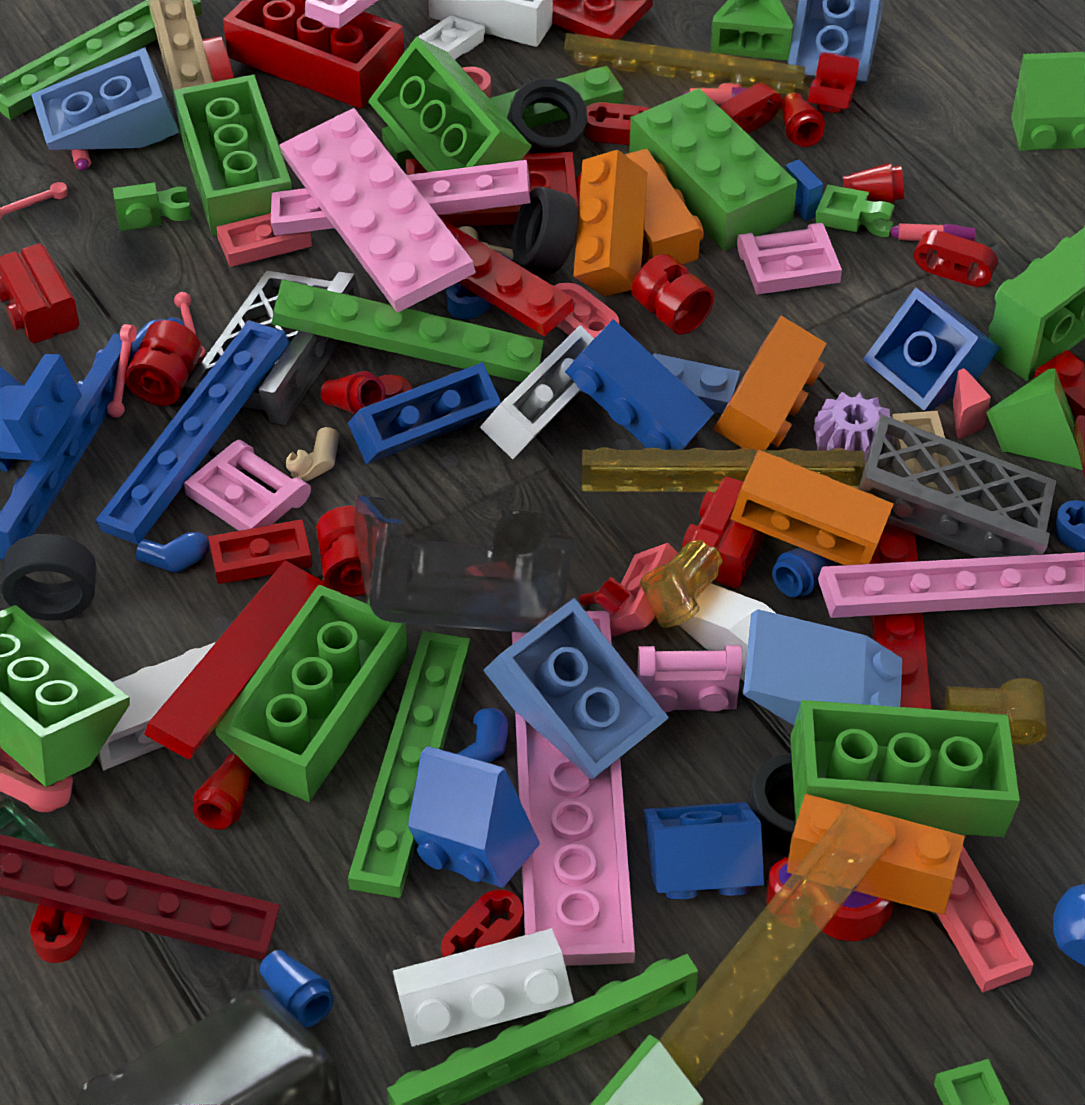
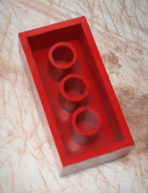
(299, 49)

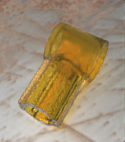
(677, 585)
(1018, 698)

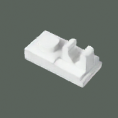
(455, 35)

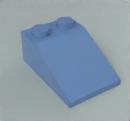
(835, 28)
(107, 107)
(816, 662)
(576, 690)

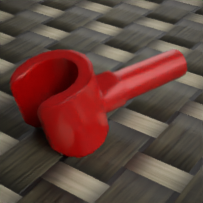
(609, 596)

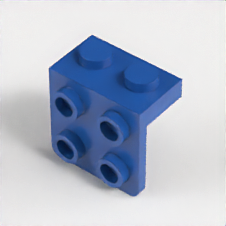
(36, 411)

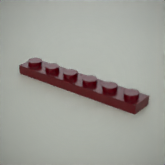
(136, 898)

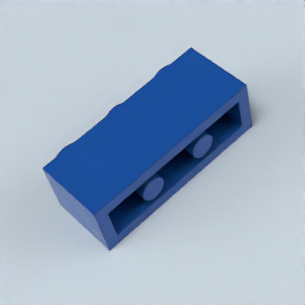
(638, 390)
(424, 413)

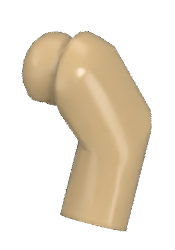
(319, 461)

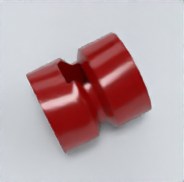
(673, 294)
(163, 363)
(340, 552)

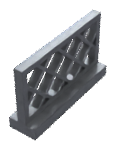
(302, 359)
(947, 514)

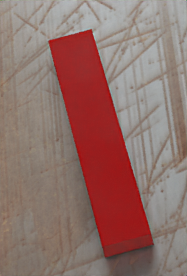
(231, 662)

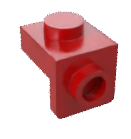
(834, 82)

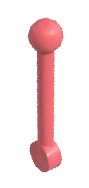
(57, 190)
(183, 301)
(127, 335)

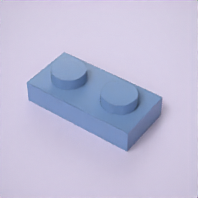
(708, 382)

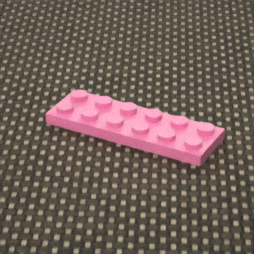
(377, 210)

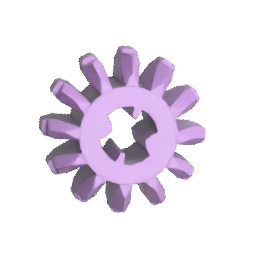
(848, 423)

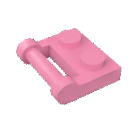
(789, 259)
(237, 497)
(691, 678)

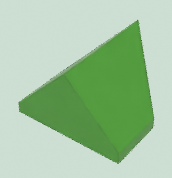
(752, 29)
(1037, 422)

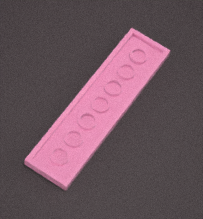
(580, 868)

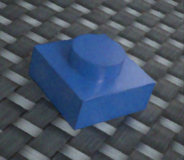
(808, 189)

